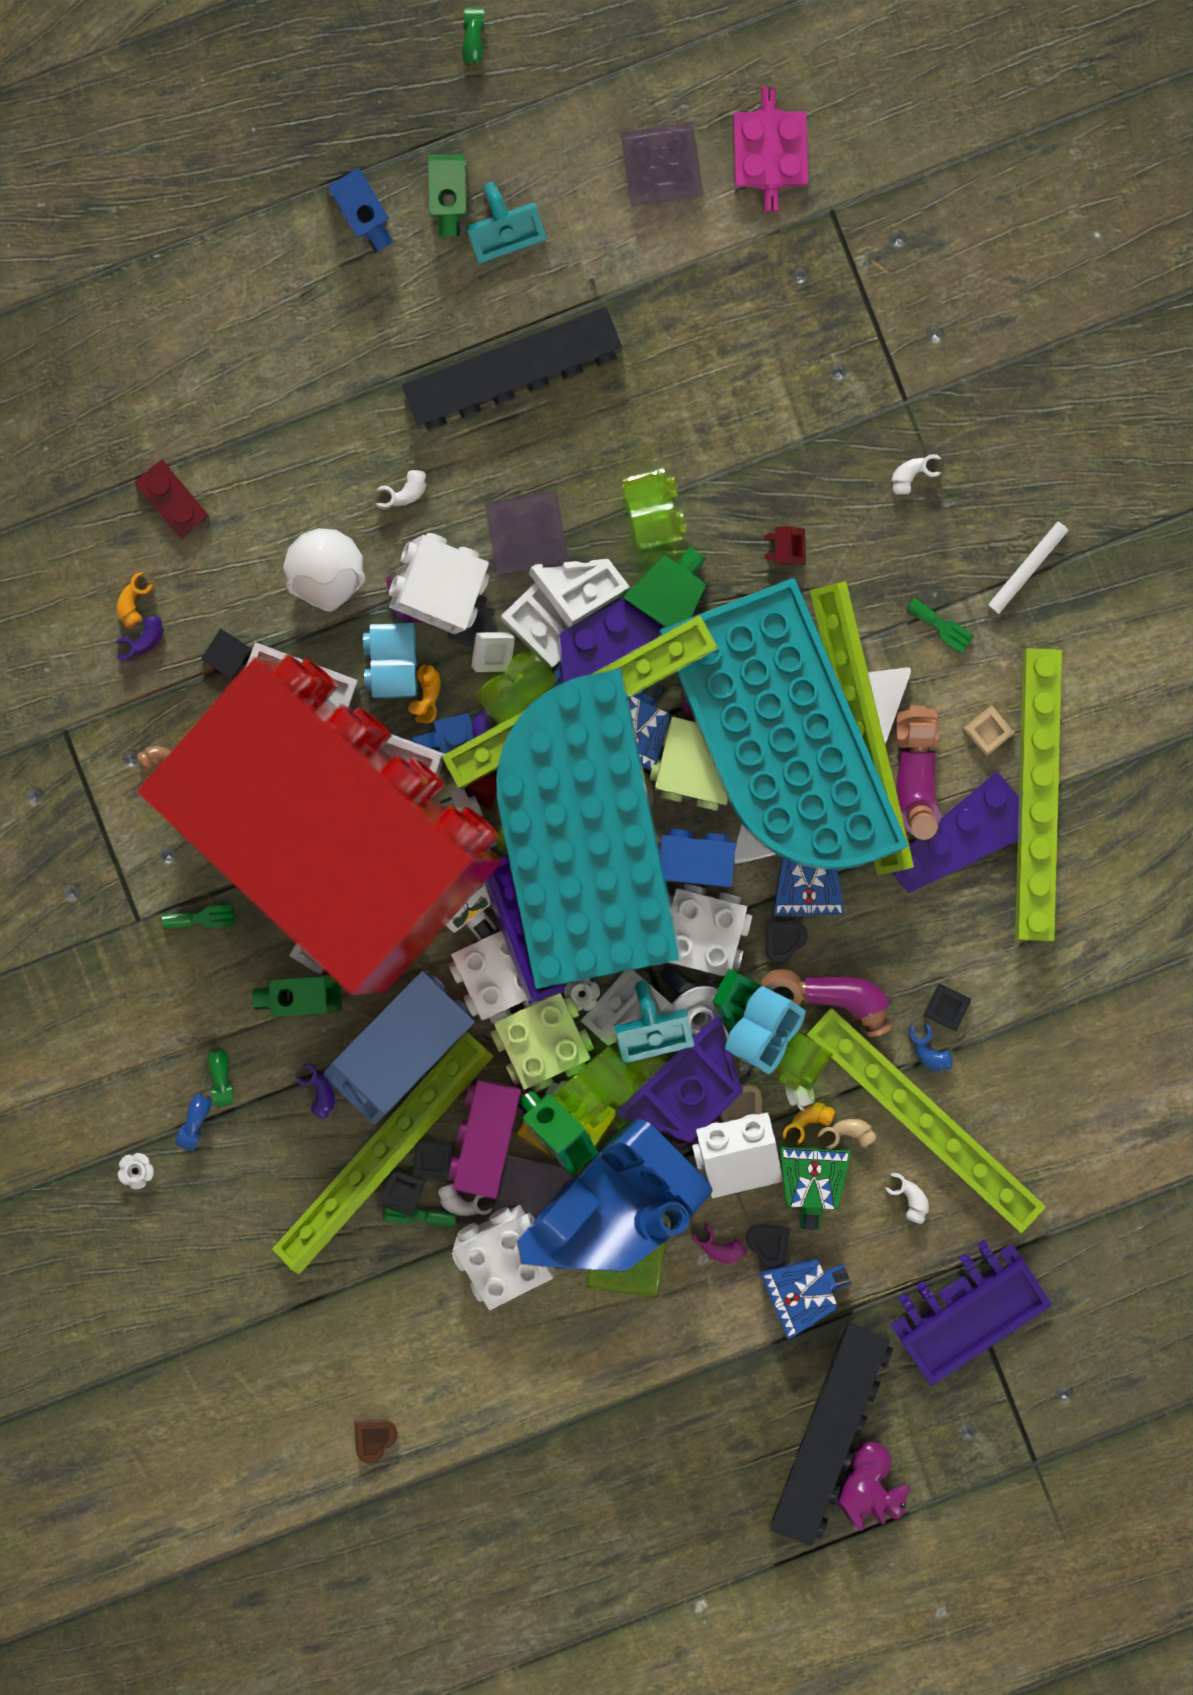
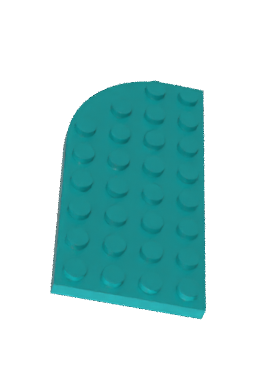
(787, 735)
(583, 835)

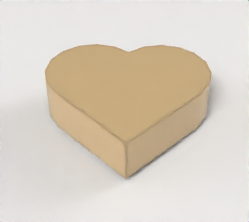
(747, 1103)

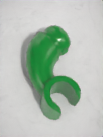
(472, 45)
(218, 1067)

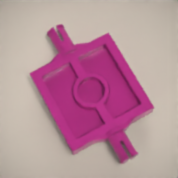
(770, 149)

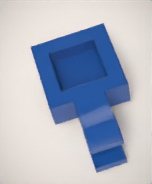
(449, 734)

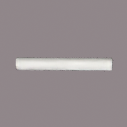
(1028, 567)

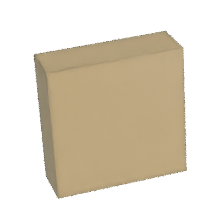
(988, 730)

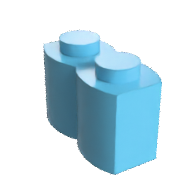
(392, 661)
(765, 1029)

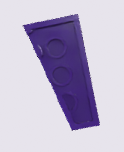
(966, 833)

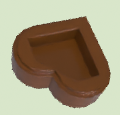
(373, 1438)

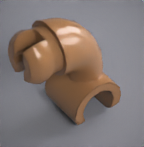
(152, 756)

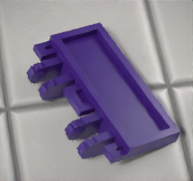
(972, 1316)

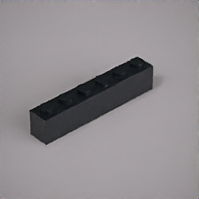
(513, 368)
(830, 1432)

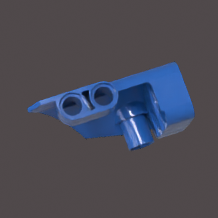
(617, 1205)

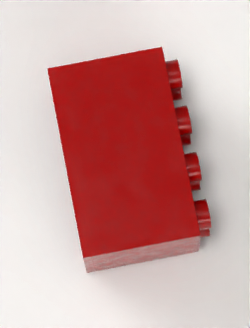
(323, 822)

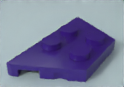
(603, 639)
(688, 1088)

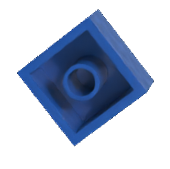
(697, 859)

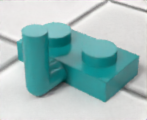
(505, 230)
(654, 1032)

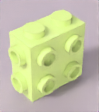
(687, 768)
(543, 1042)

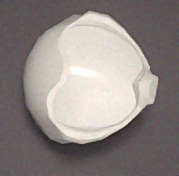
(324, 568)

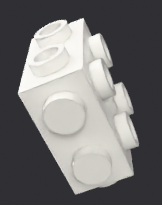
(439, 583)
(709, 929)
(489, 978)
(738, 1155)
(492, 1257)

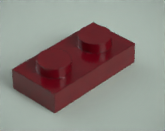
(171, 499)

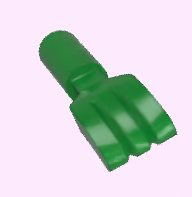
(948, 631)
(210, 917)
(431, 1217)

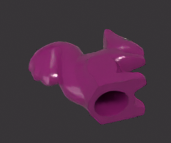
(863, 1492)

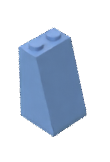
(398, 1047)

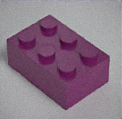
(485, 1137)

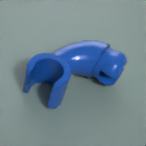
(928, 1057)
(196, 1113)

